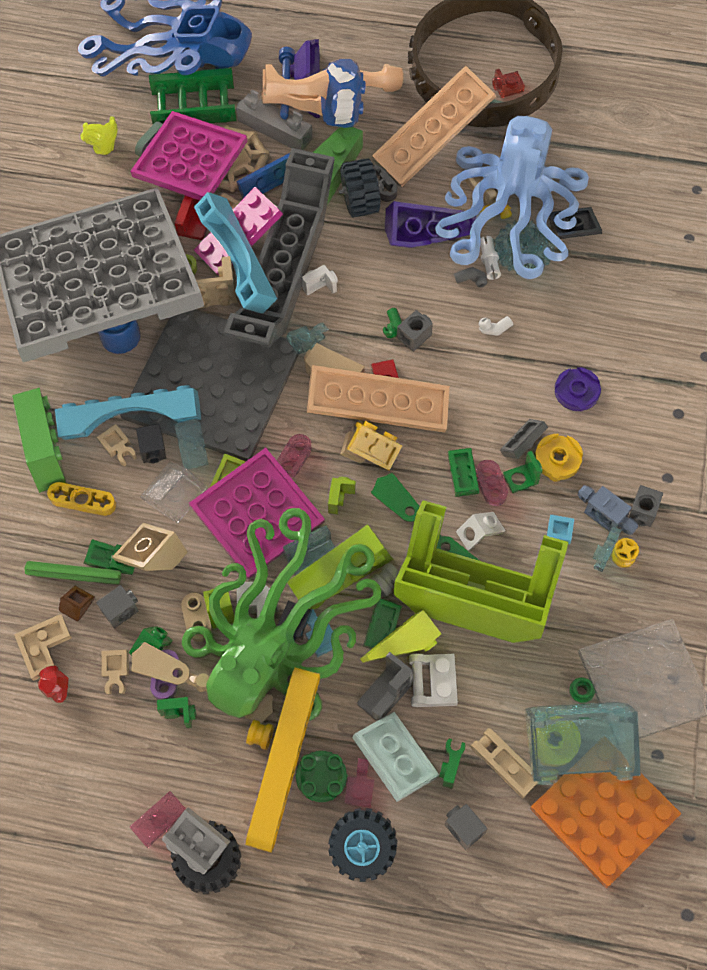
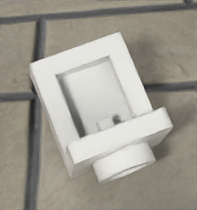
(319, 278)

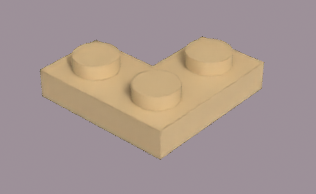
(37, 640)

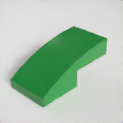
(100, 556)

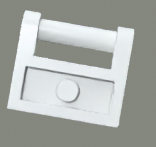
(441, 680)

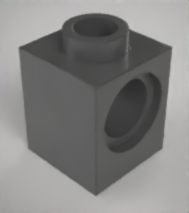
(413, 338)
(649, 498)
(118, 606)
(465, 826)

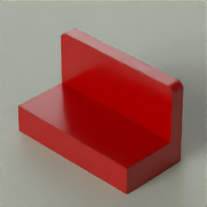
(187, 220)

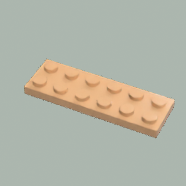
(434, 126)
(378, 399)

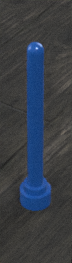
(286, 58)

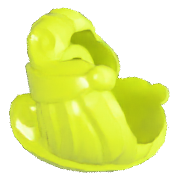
(100, 136)

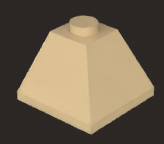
(151, 549)

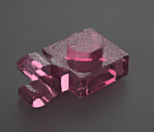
(359, 788)

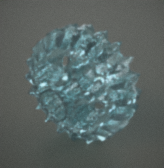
(531, 236)

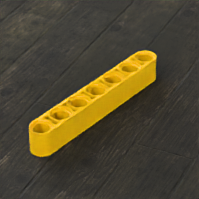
(282, 760)

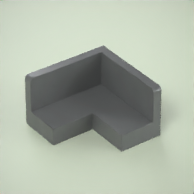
(387, 688)

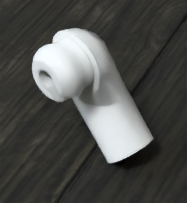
(495, 329)

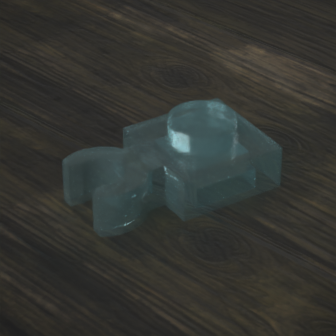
(603, 553)

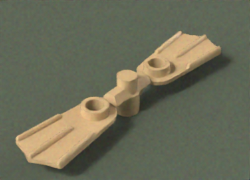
(159, 665)

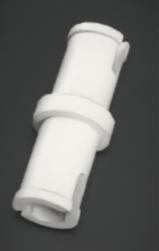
(490, 258)

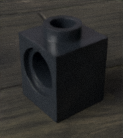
(151, 444)

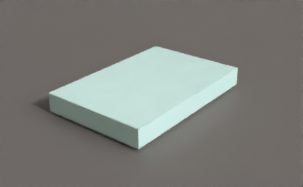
(395, 756)

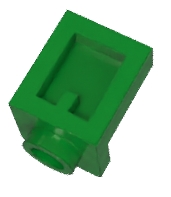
(174, 707)

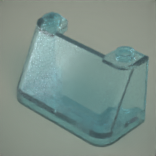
(583, 740)

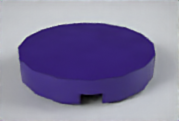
(577, 389)

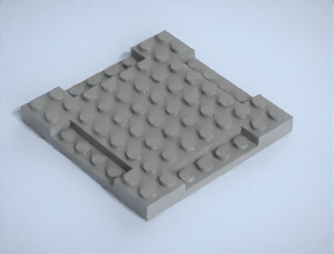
(94, 273)

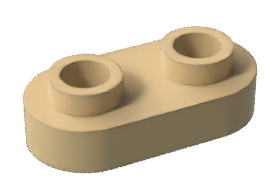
(195, 615)

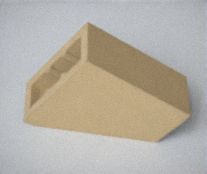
(327, 358)

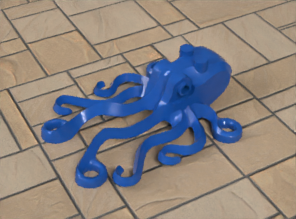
(196, 38)

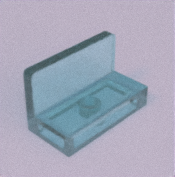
(318, 545)

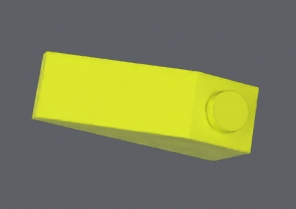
(411, 636)

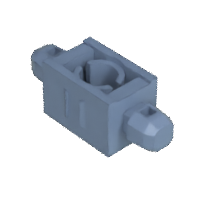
(607, 509)

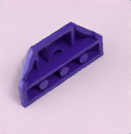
(306, 63)

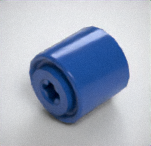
(121, 337)

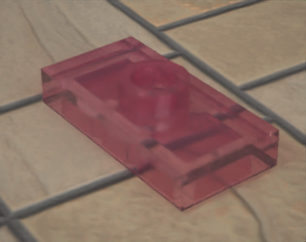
(158, 819)

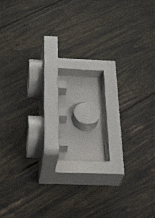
(195, 841)

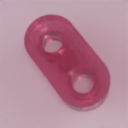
(293, 457)
(493, 483)

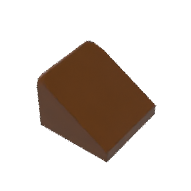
(75, 603)

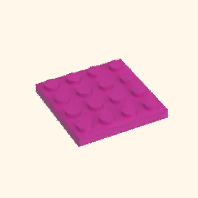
(189, 156)
(252, 493)

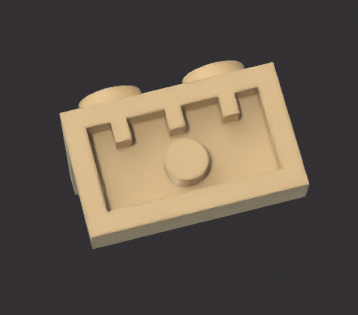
(220, 289)

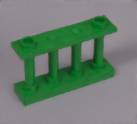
(199, 82)

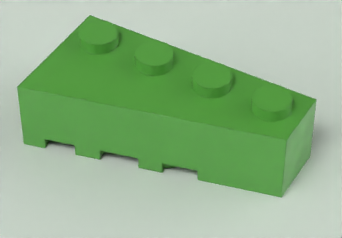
(39, 438)

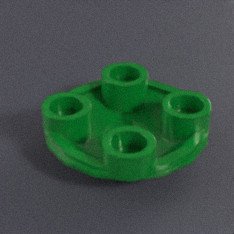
(321, 776)

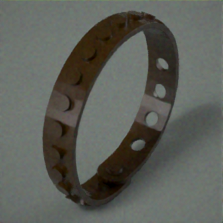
(536, 22)

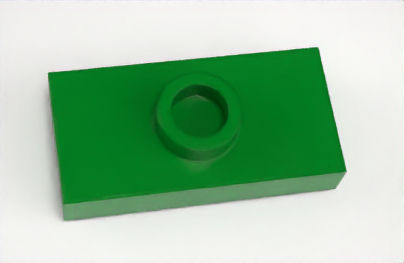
(463, 472)
(382, 622)

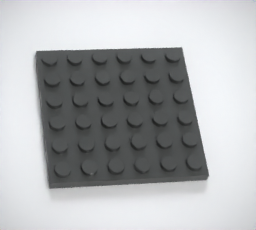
(233, 378)

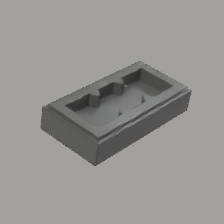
(523, 438)

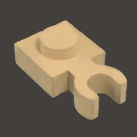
(116, 442)
(115, 665)

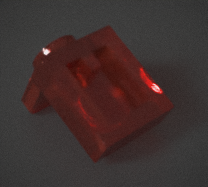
(507, 84)

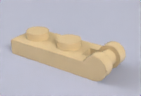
(505, 762)

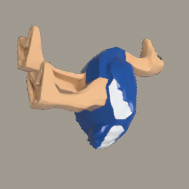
(330, 93)

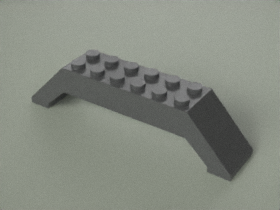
(288, 246)

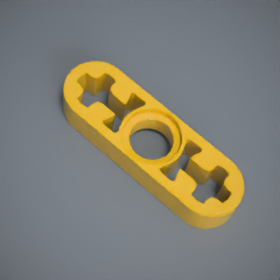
(73, 491)

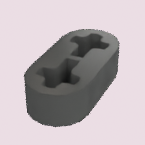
(388, 183)

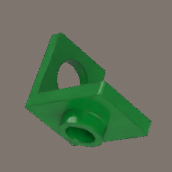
(530, 470)

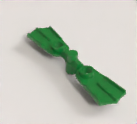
(398, 499)

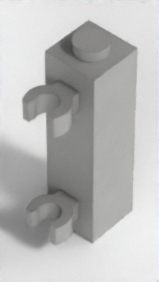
(267, 120)

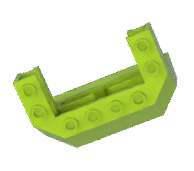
(473, 591)

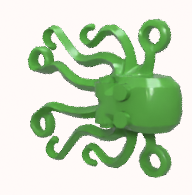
(260, 651)

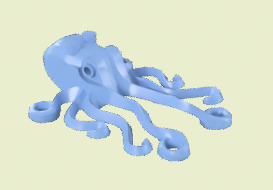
(518, 172)

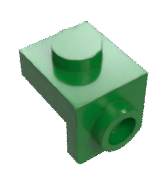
(154, 636)

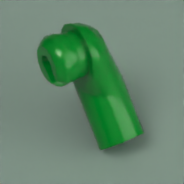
(395, 320)

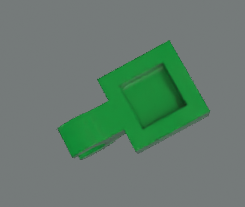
(449, 769)

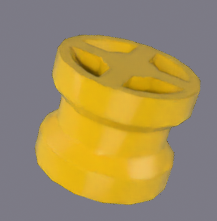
(628, 548)
(260, 734)

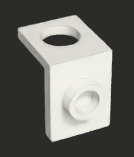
(483, 525)

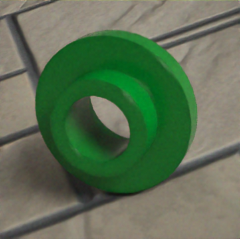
(584, 683)

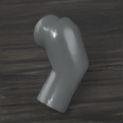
(473, 274)

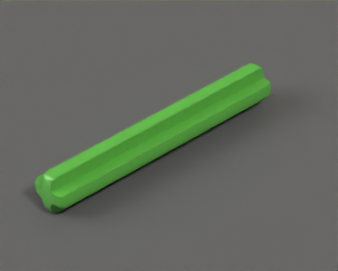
(72, 572)

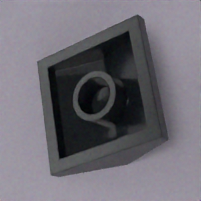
(585, 226)

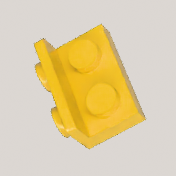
(374, 446)

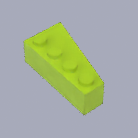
(323, 569)

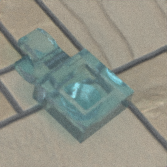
(305, 339)

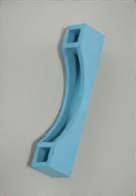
(252, 284)
(81, 420)

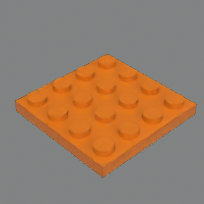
(605, 819)

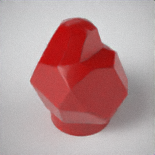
(53, 683)

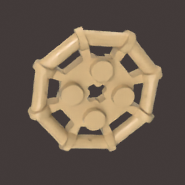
(243, 161)

